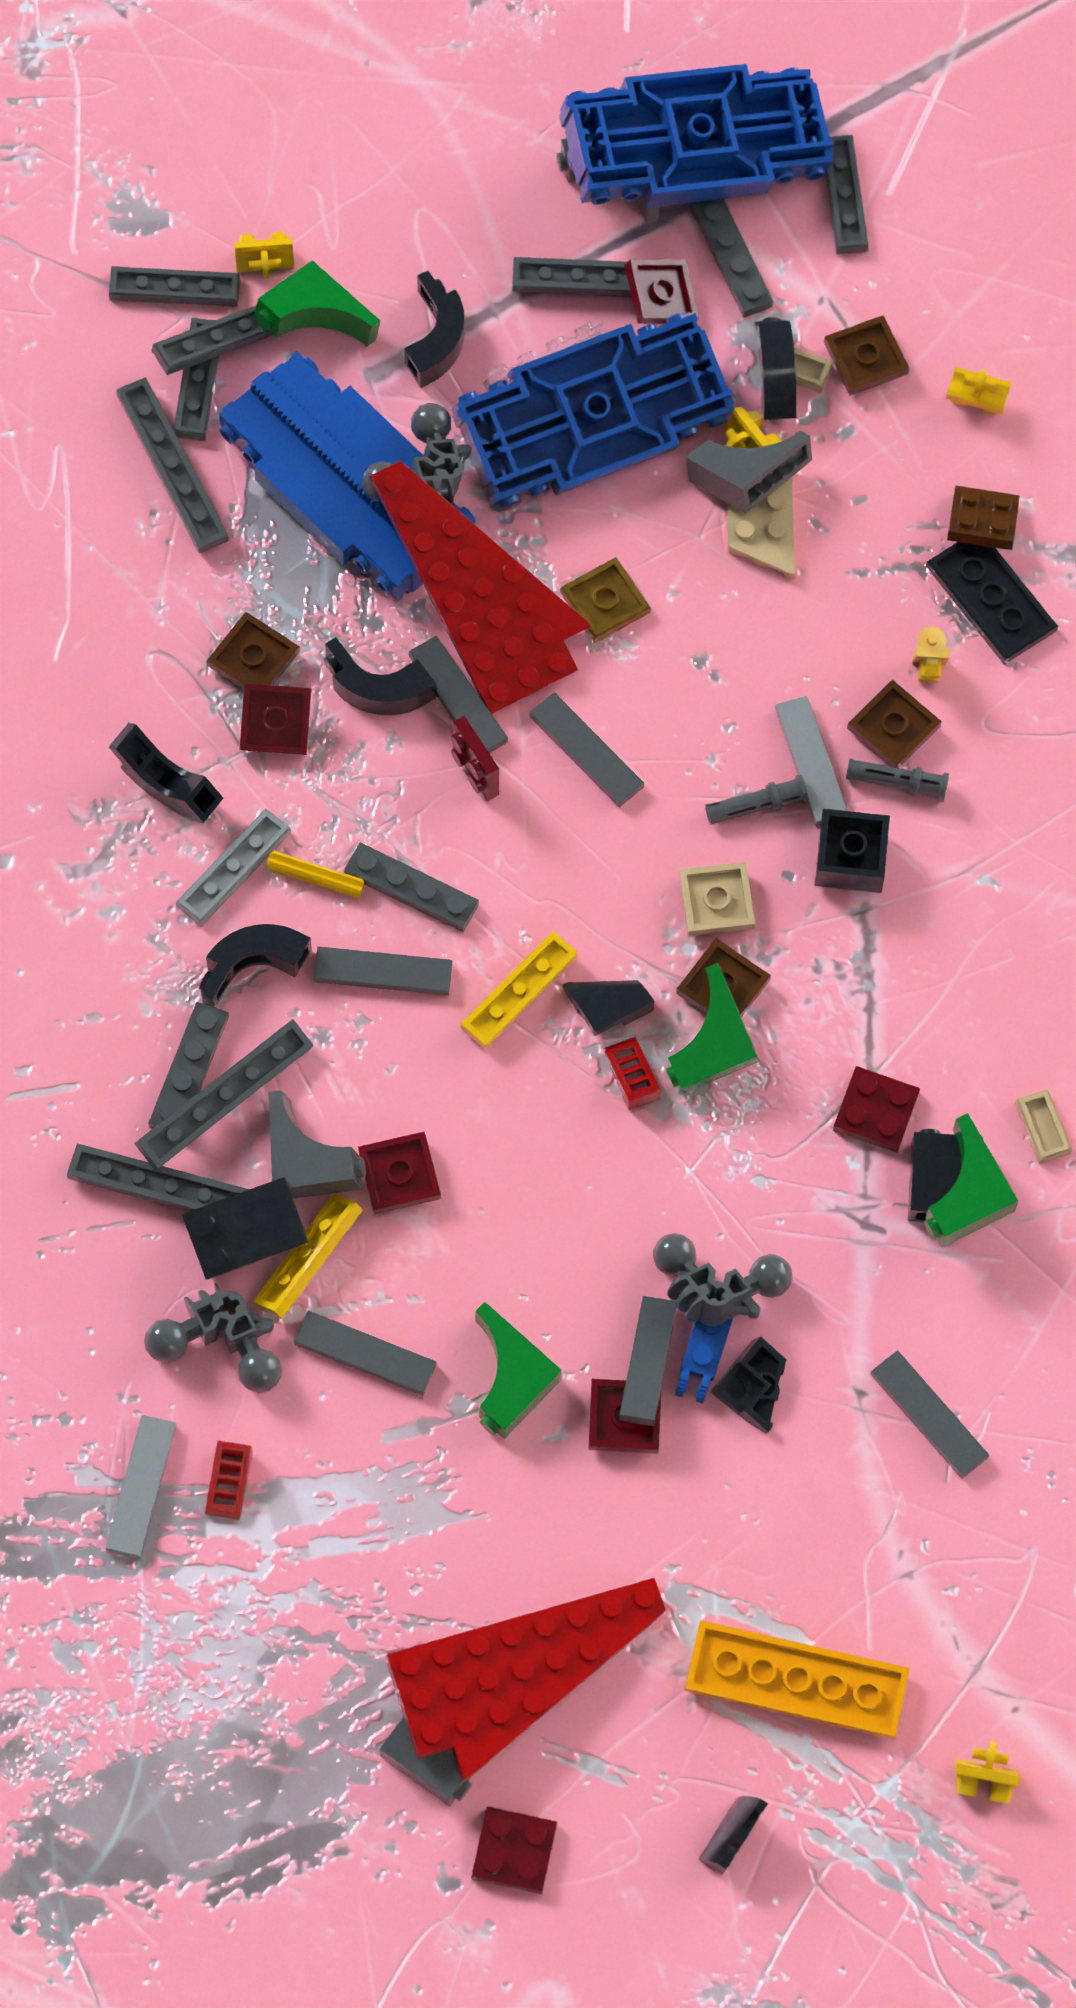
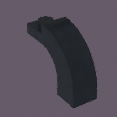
(439, 350)
(776, 368)
(376, 693)
(162, 779)
(252, 946)

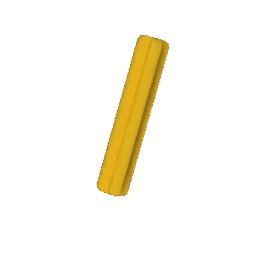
(315, 874)

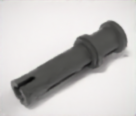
(914, 781)
(773, 797)

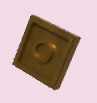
(606, 599)

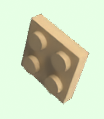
(716, 899)

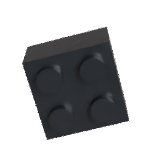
(852, 850)

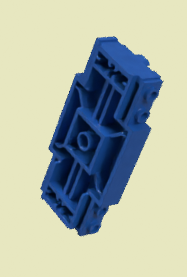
(696, 135)
(593, 409)
(311, 458)

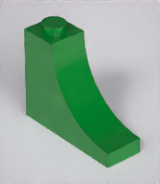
(314, 300)
(720, 1044)
(977, 1196)
(521, 1377)

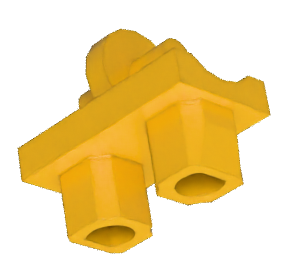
(264, 255)
(978, 390)
(745, 430)
(930, 654)
(1002, 1779)

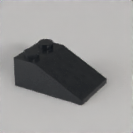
(245, 1228)

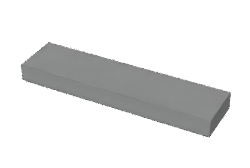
(810, 756)
(233, 867)
(140, 1486)

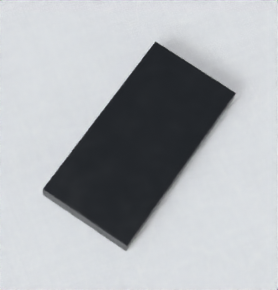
(992, 598)

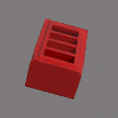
(640, 1096)
(233, 1450)

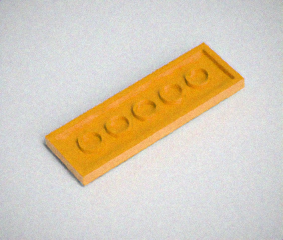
(797, 1679)

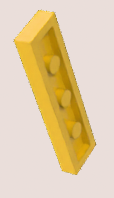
(519, 990)
(305, 1260)

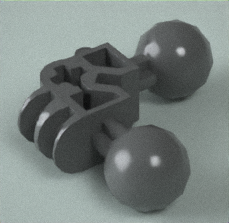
(442, 459)
(712, 1300)
(169, 1339)

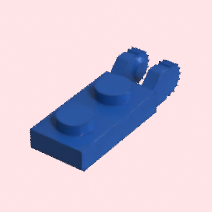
(703, 1357)

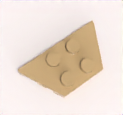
(765, 531)

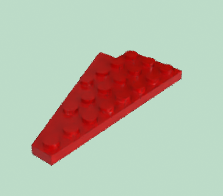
(491, 606)
(500, 1679)

